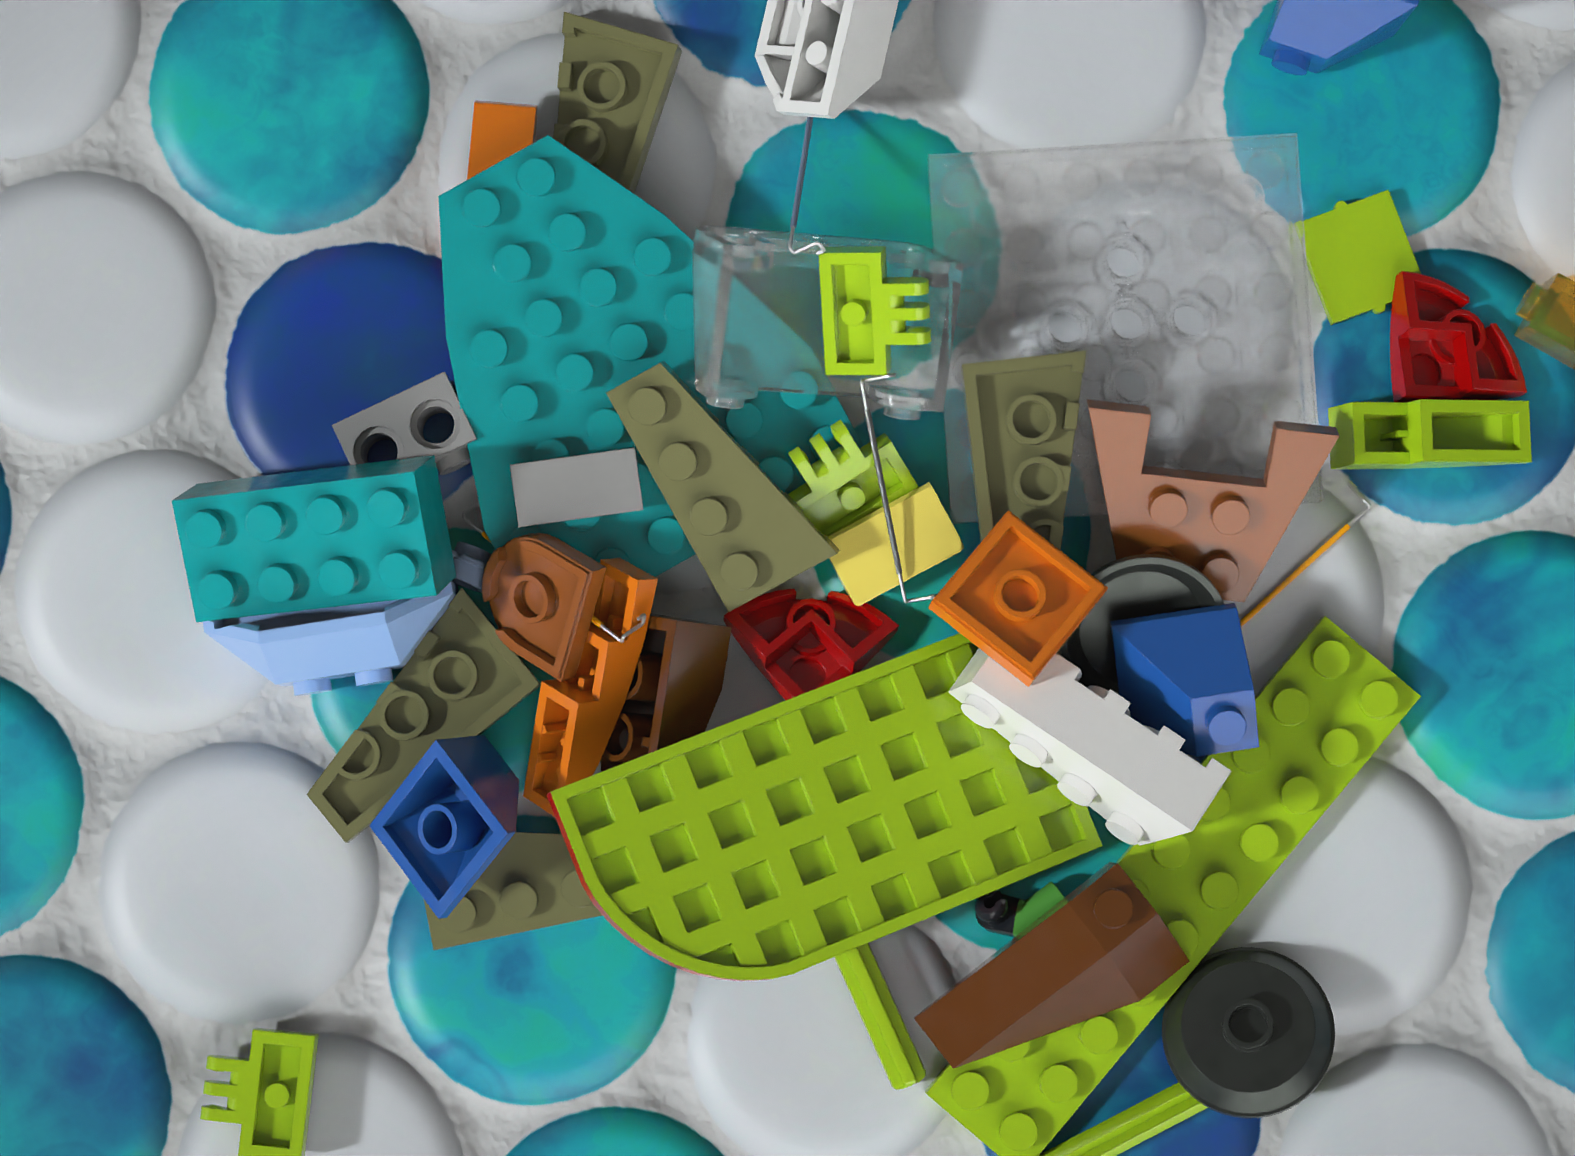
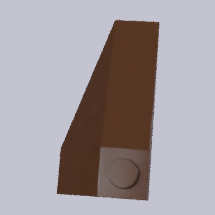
(671, 687)
(1068, 966)

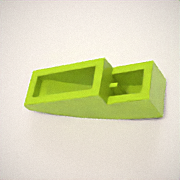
(1430, 434)

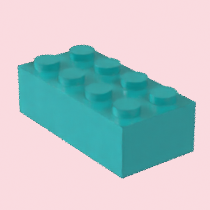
(315, 539)

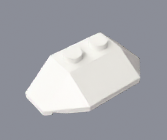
(823, 52)

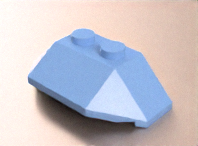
(332, 642)

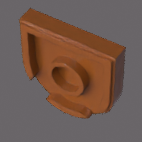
(543, 600)

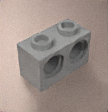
(403, 420)

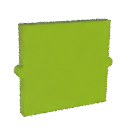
(1357, 256)

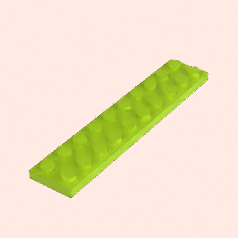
(1315, 733)

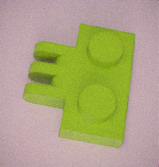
(867, 310)
(845, 481)
(267, 1092)

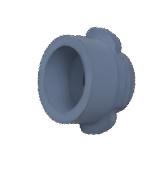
(469, 566)

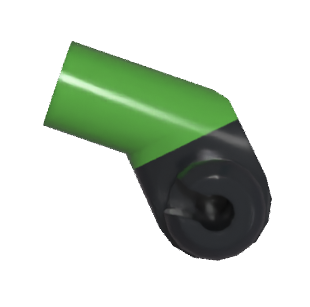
(1012, 915)

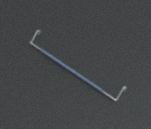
(798, 193)

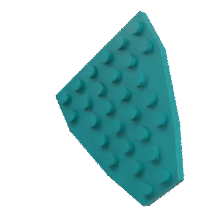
(551, 303)

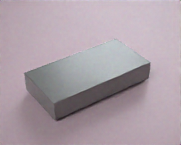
(576, 487)

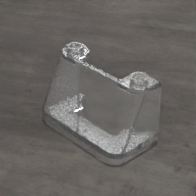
(764, 325)

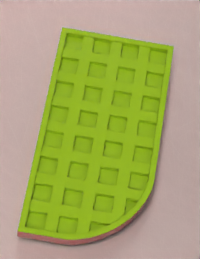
(816, 824)

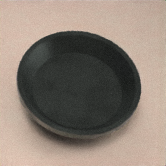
(1136, 588)
(1248, 1033)

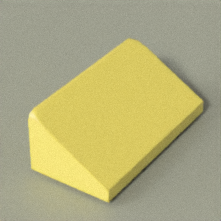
(922, 539)

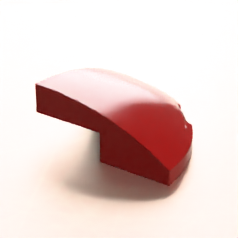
(1445, 349)
(808, 640)

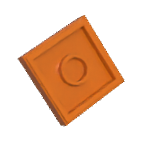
(1018, 598)

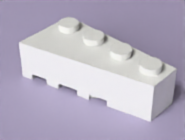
(1093, 748)

